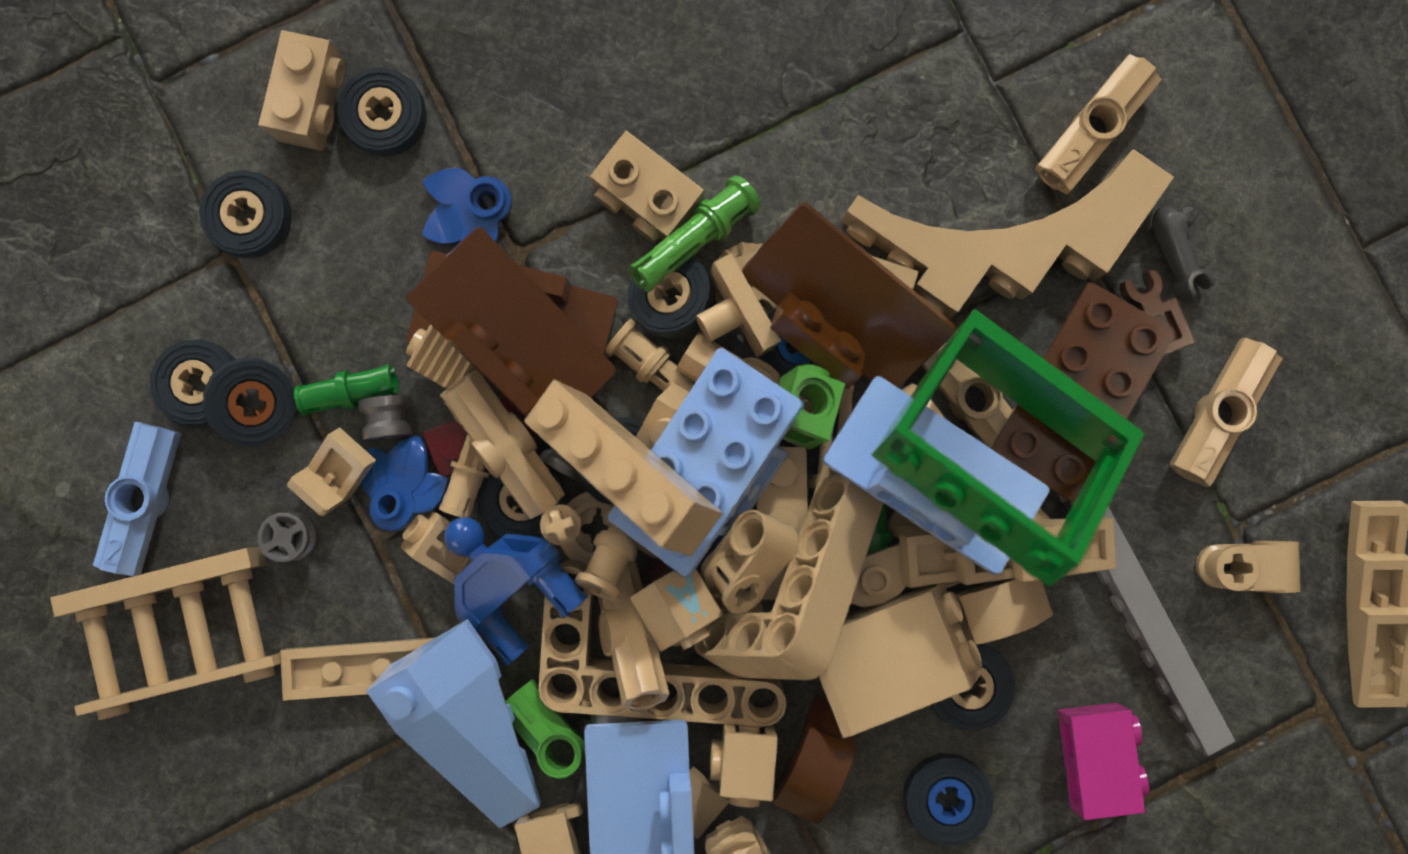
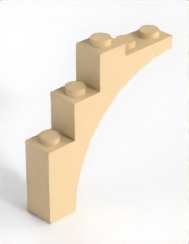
(1016, 258)

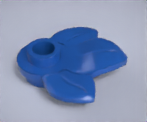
(460, 205)
(406, 478)

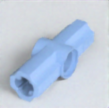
(126, 530)

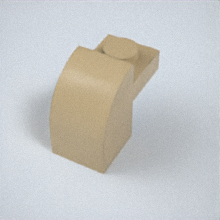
(1002, 609)

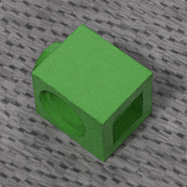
(825, 395)

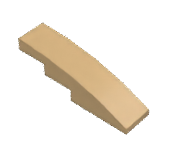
(931, 561)
(1378, 603)

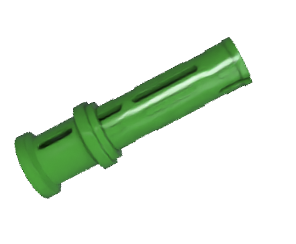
(710, 222)

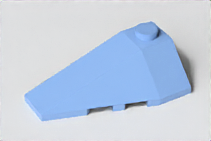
(456, 718)

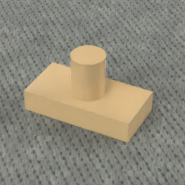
(737, 310)

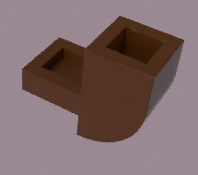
(816, 766)

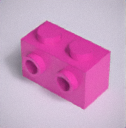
(1103, 761)

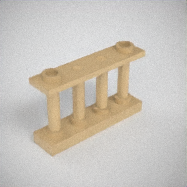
(139, 595)

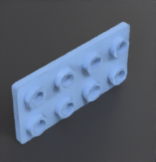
(867, 426)
(723, 446)
(639, 788)

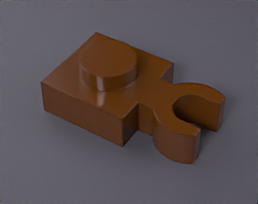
(1165, 312)

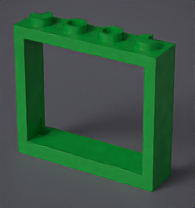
(1052, 400)

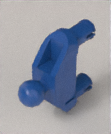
(498, 574)

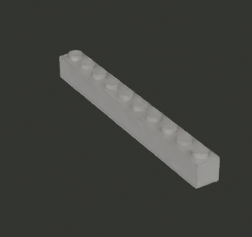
(1162, 648)

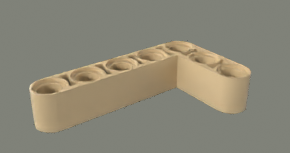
(814, 595)
(687, 679)

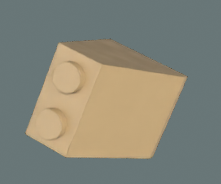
(899, 659)

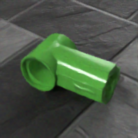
(543, 726)

